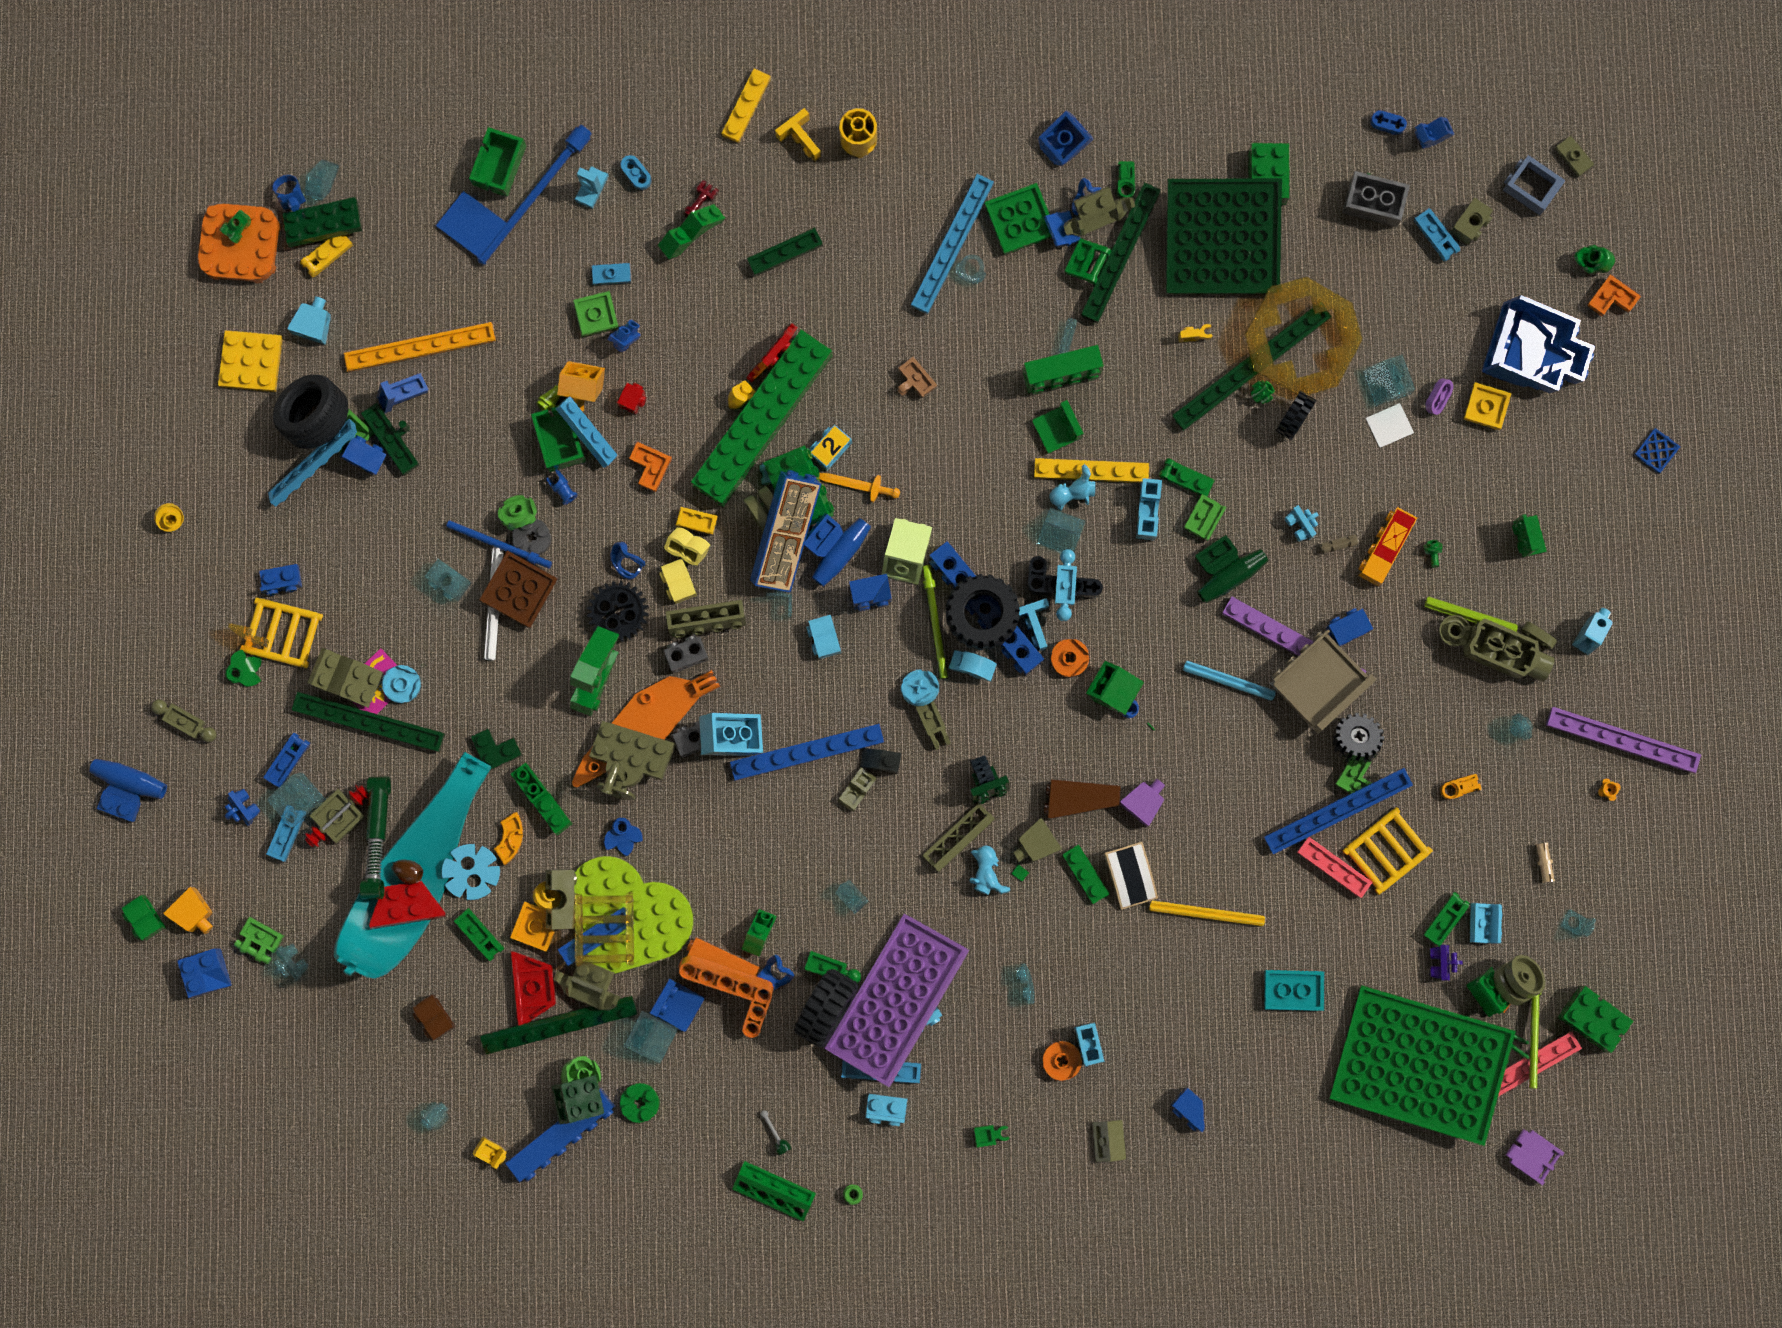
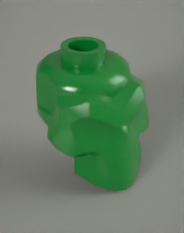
(1595, 259)

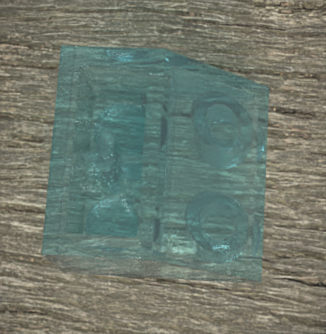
(1389, 380)
(651, 1037)

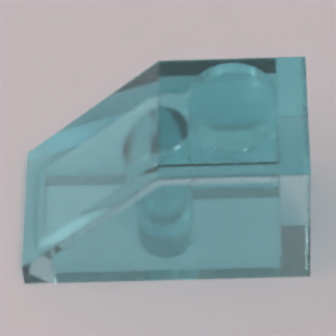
(320, 179)

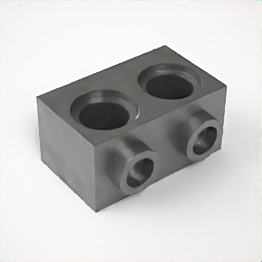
(688, 659)

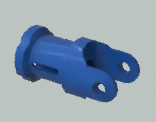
(562, 488)

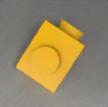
(490, 1152)

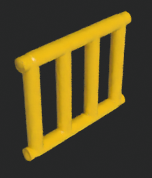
(284, 656)
(1409, 863)

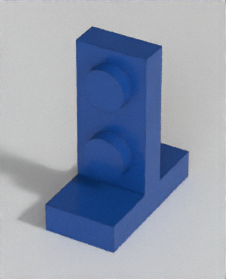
(400, 391)

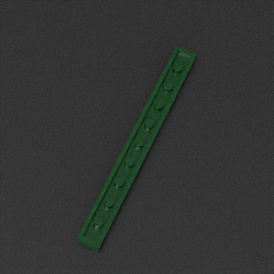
(1245, 372)

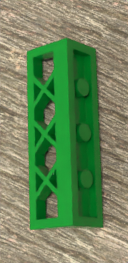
(775, 1188)

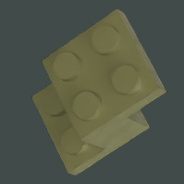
(345, 677)

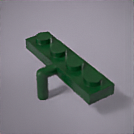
(391, 438)

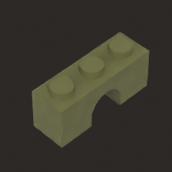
(563, 915)

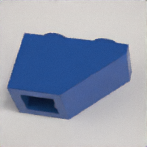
(1190, 1107)

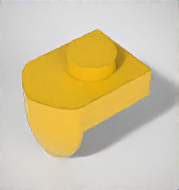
(740, 395)

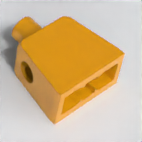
(190, 911)

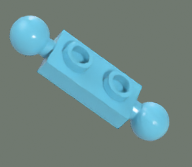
(1065, 585)

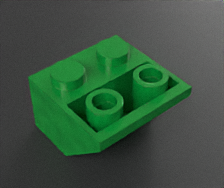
(1114, 688)

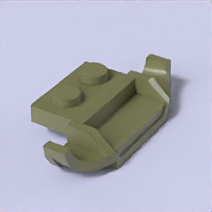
(1097, 211)
(589, 986)

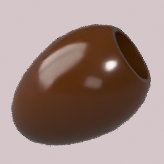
(407, 871)

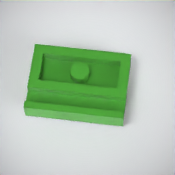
(1204, 517)

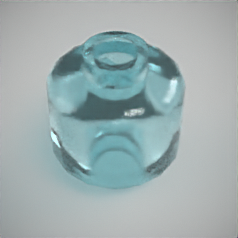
(434, 1116)

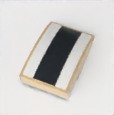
(1131, 875)

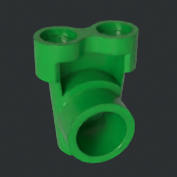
(235, 226)

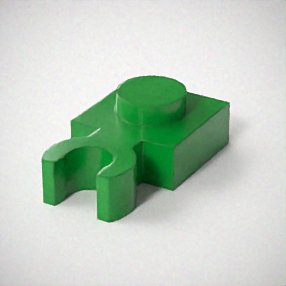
(987, 1135)

